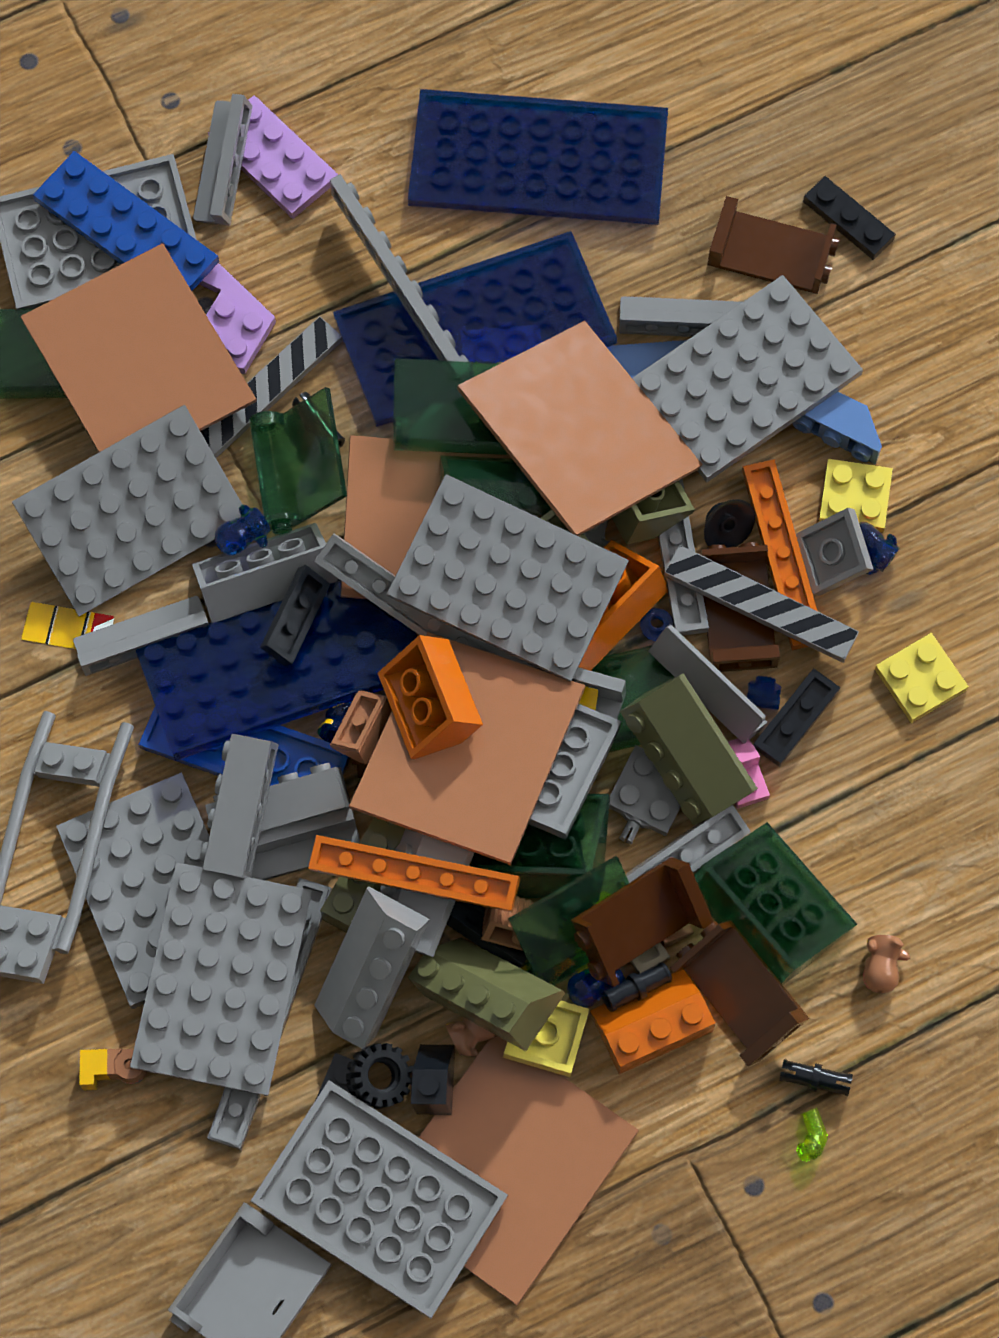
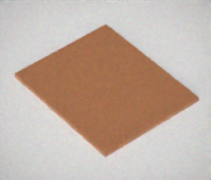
(137, 350)
(579, 428)
(388, 499)
(490, 783)
(538, 1145)

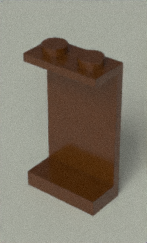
(771, 249)
(733, 638)
(640, 917)
(741, 989)

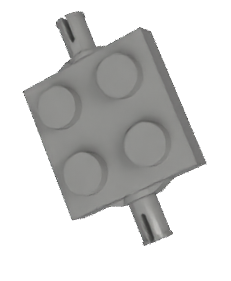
(643, 797)

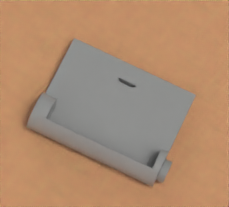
(247, 1279)

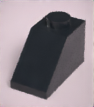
(433, 1080)

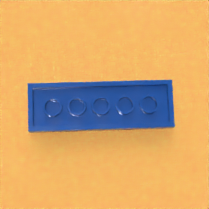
(119, 219)
(294, 754)

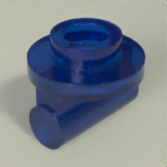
(764, 692)

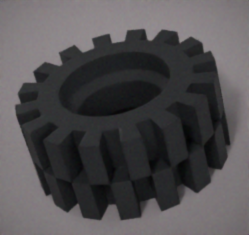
(399, 1070)

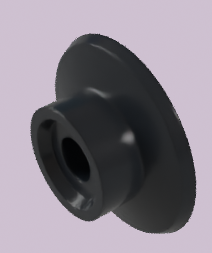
(729, 523)

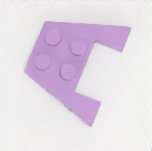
(237, 317)

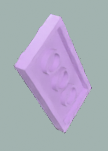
(283, 162)

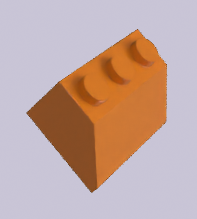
(429, 697)
(654, 1025)

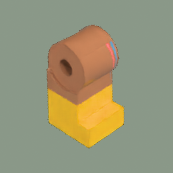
(107, 1065)

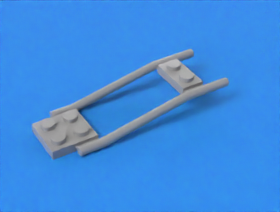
(31, 936)

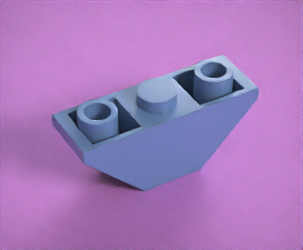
(845, 425)

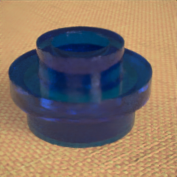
(648, 630)

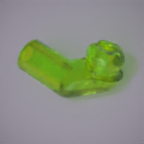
(816, 1137)

